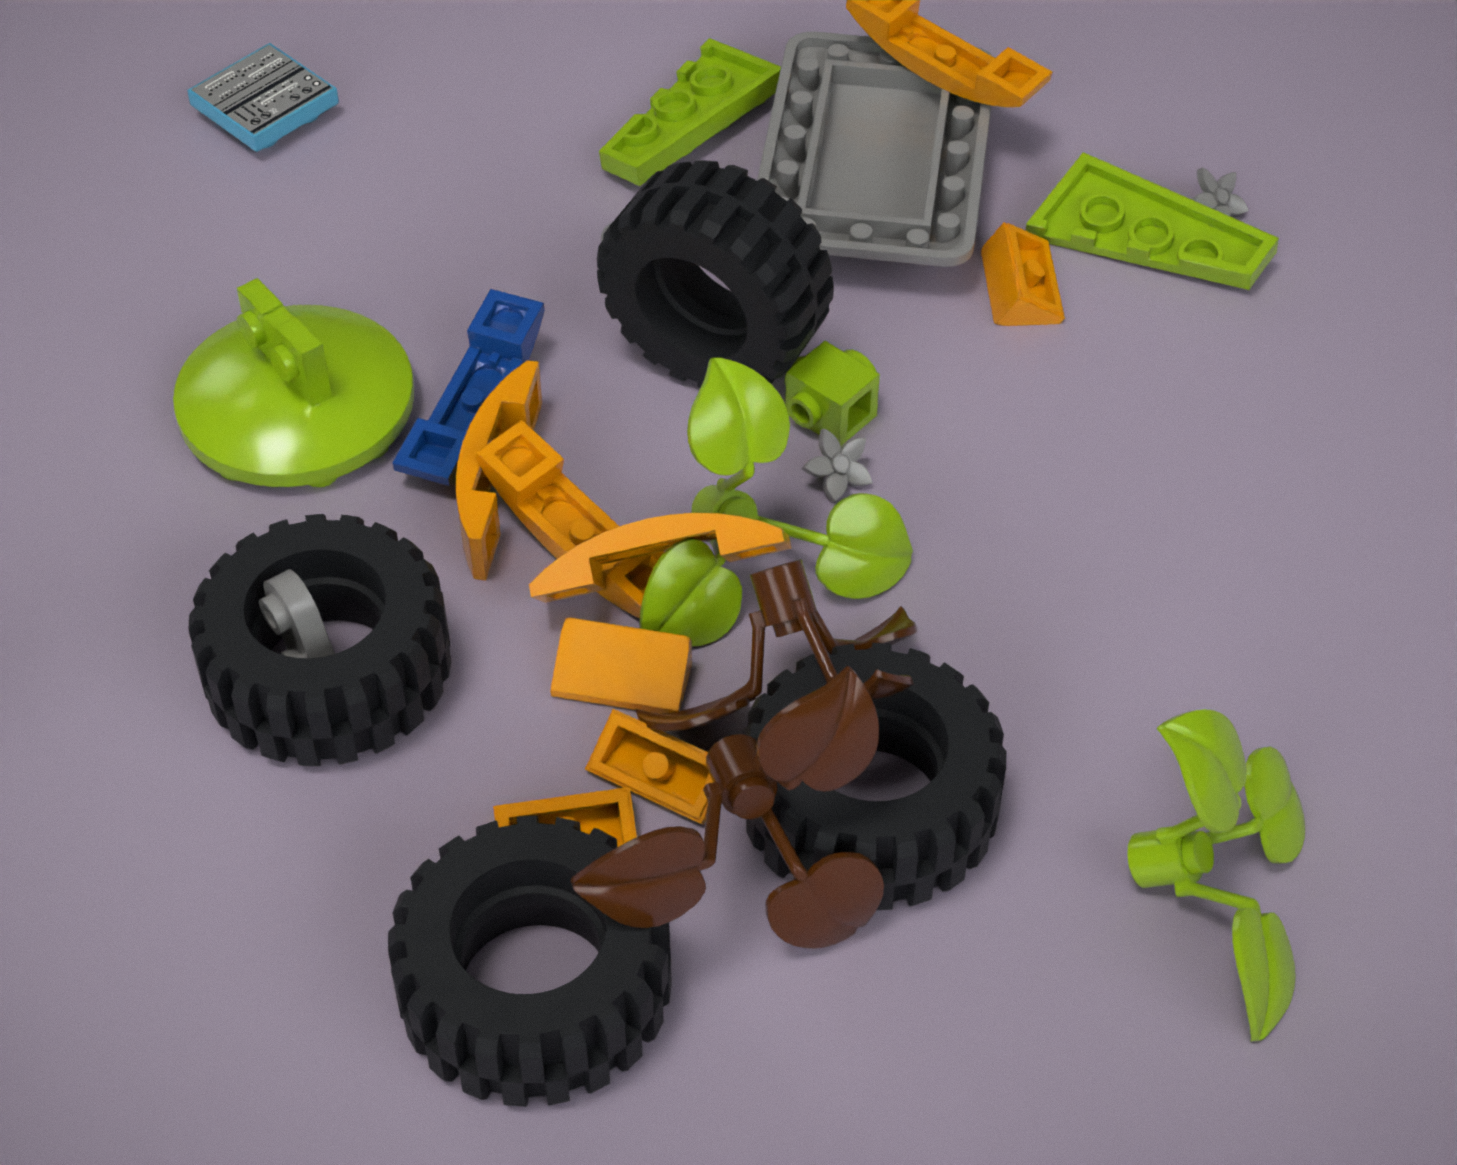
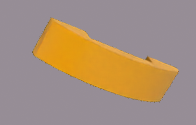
(946, 58)
(512, 400)
(556, 511)
(581, 567)

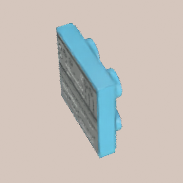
(263, 97)

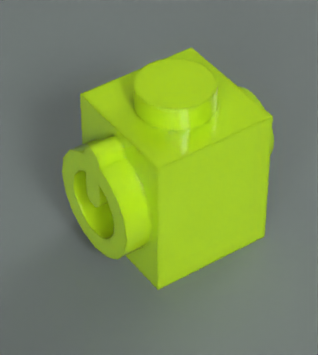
(832, 391)

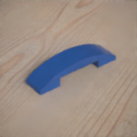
(499, 342)

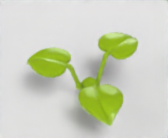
(731, 426)
(1180, 855)

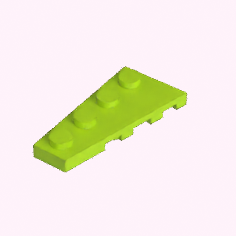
(698, 106)
(1142, 223)

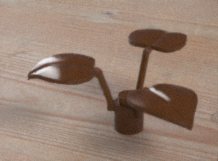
(790, 608)
(814, 740)

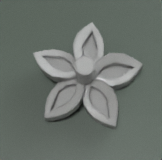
(1218, 193)
(838, 465)

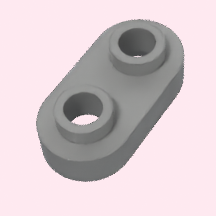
(295, 616)

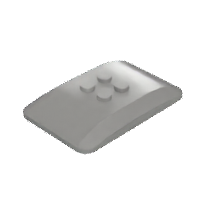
(875, 153)

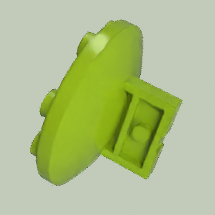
(293, 393)

